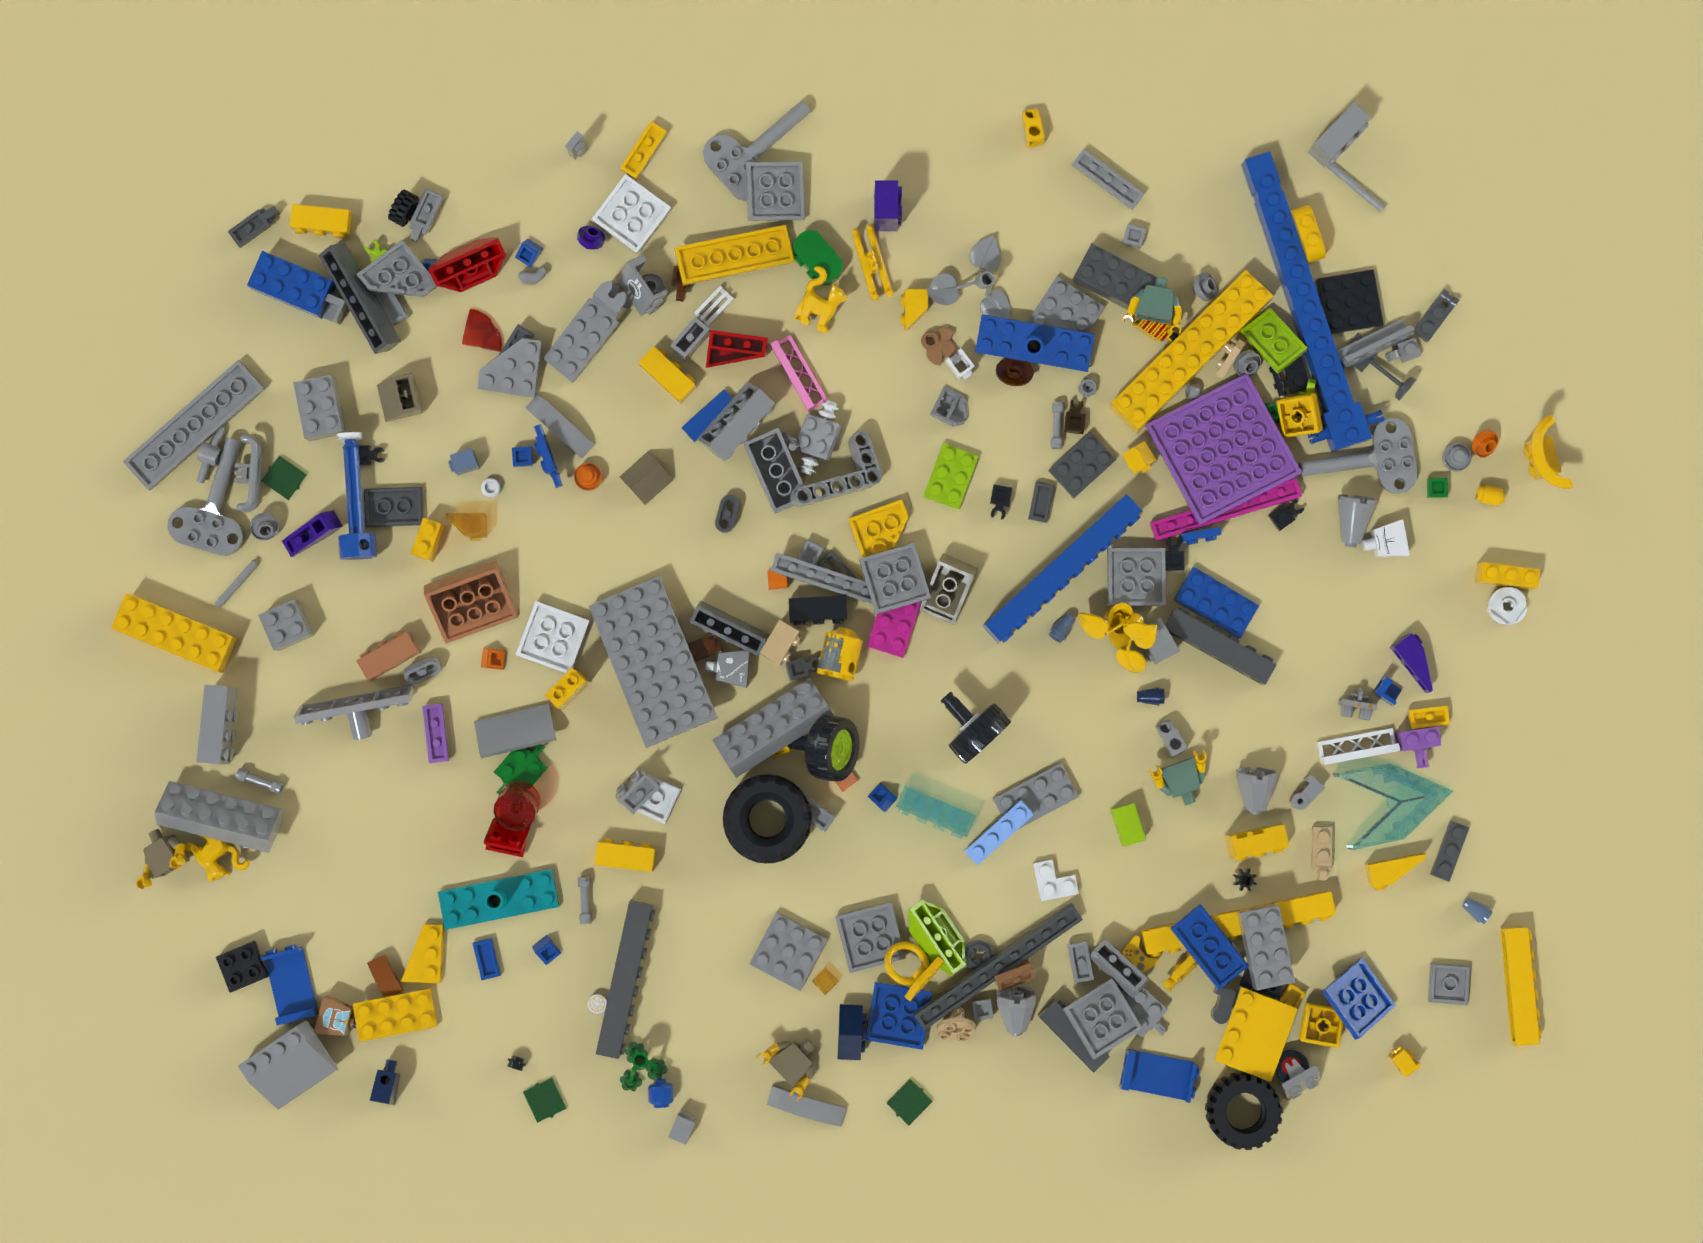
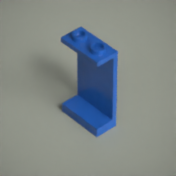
(290, 984)
(1159, 1075)

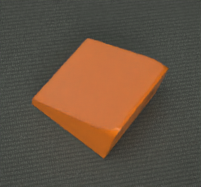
(776, 581)
(493, 659)
(846, 783)

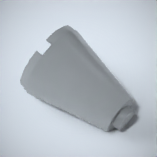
(1354, 517)

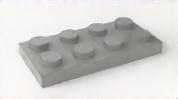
(1041, 793)

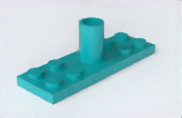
(517, 895)

